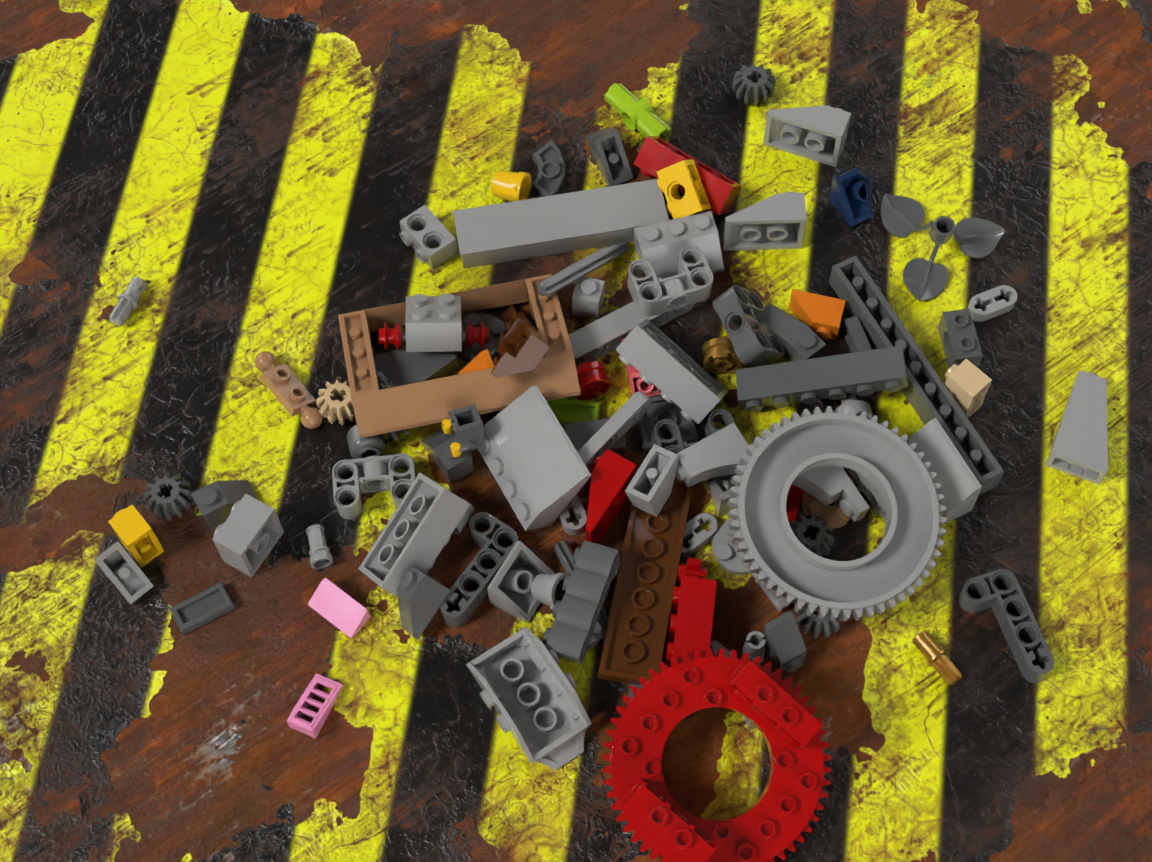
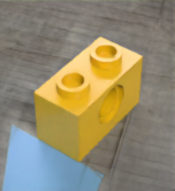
(695, 197)
(136, 535)

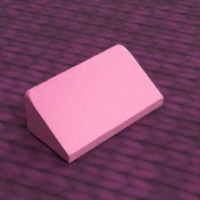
(339, 608)

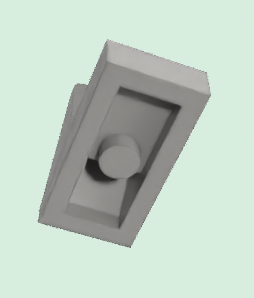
(123, 572)

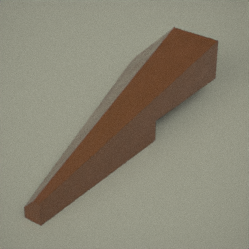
(519, 346)

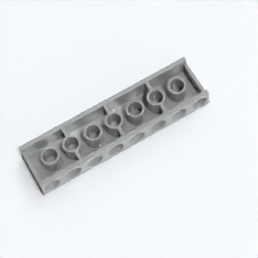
(556, 223)

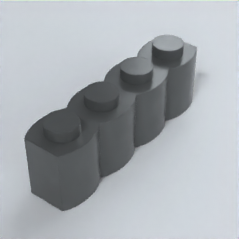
(582, 601)

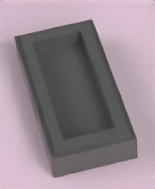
(202, 608)

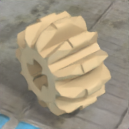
(330, 403)

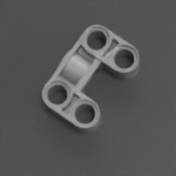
(673, 291)
(370, 475)

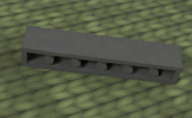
(821, 378)

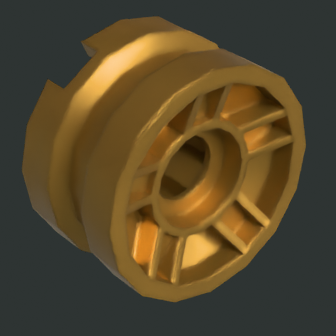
(720, 356)

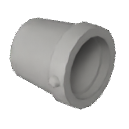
(548, 588)

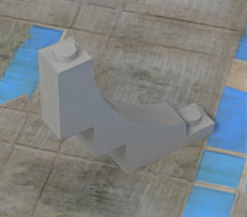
(721, 454)

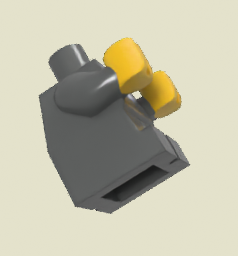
(467, 427)

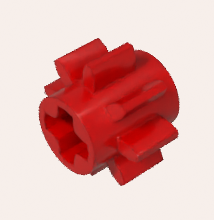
(691, 569)

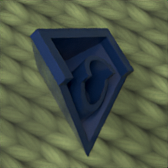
(852, 196)

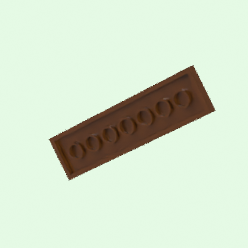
(645, 589)

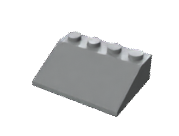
(533, 460)

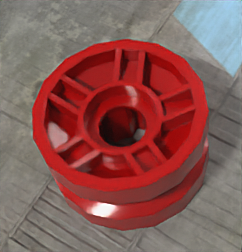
(592, 380)

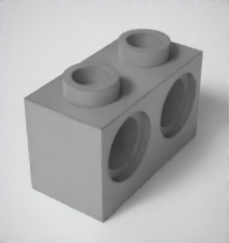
(432, 235)

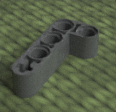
(474, 573)
(1011, 626)

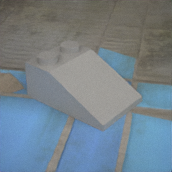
(808, 132)
(767, 225)

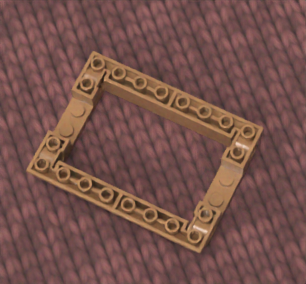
(430, 400)

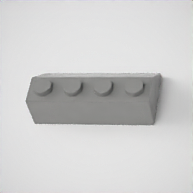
(671, 371)
(414, 533)

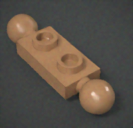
(288, 389)

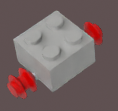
(433, 326)

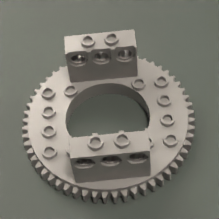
(887, 475)

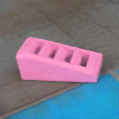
(313, 728)

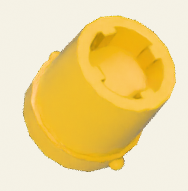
(511, 185)

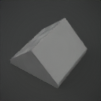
(512, 583)

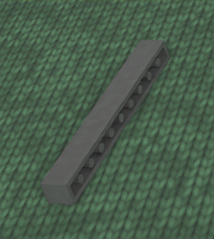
(925, 388)

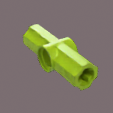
(636, 112)

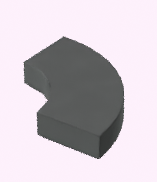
(551, 170)

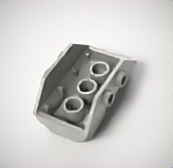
(533, 698)

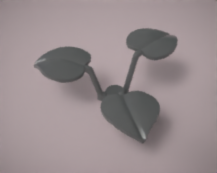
(924, 277)

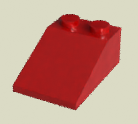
(607, 493)

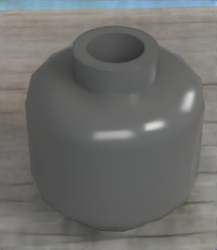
(364, 446)

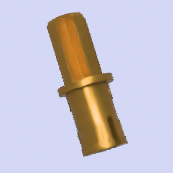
(937, 657)

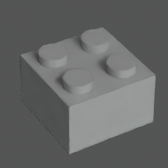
(248, 534)

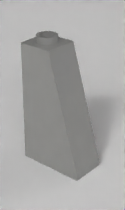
(1082, 433)

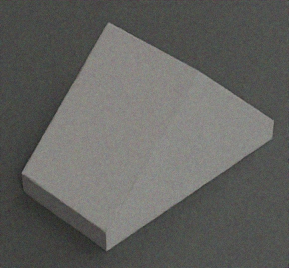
(719, 490)

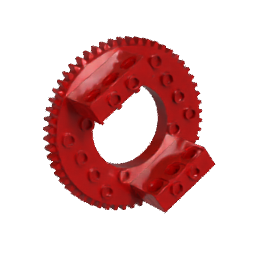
(771, 706)

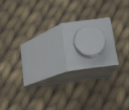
(653, 480)

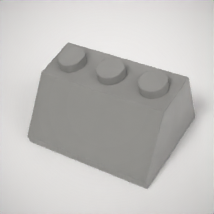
(663, 241)
(956, 478)

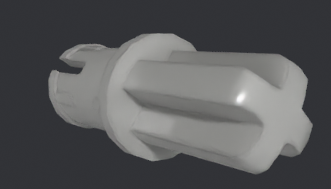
(127, 301)

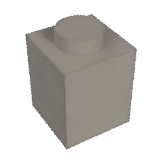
(588, 297)

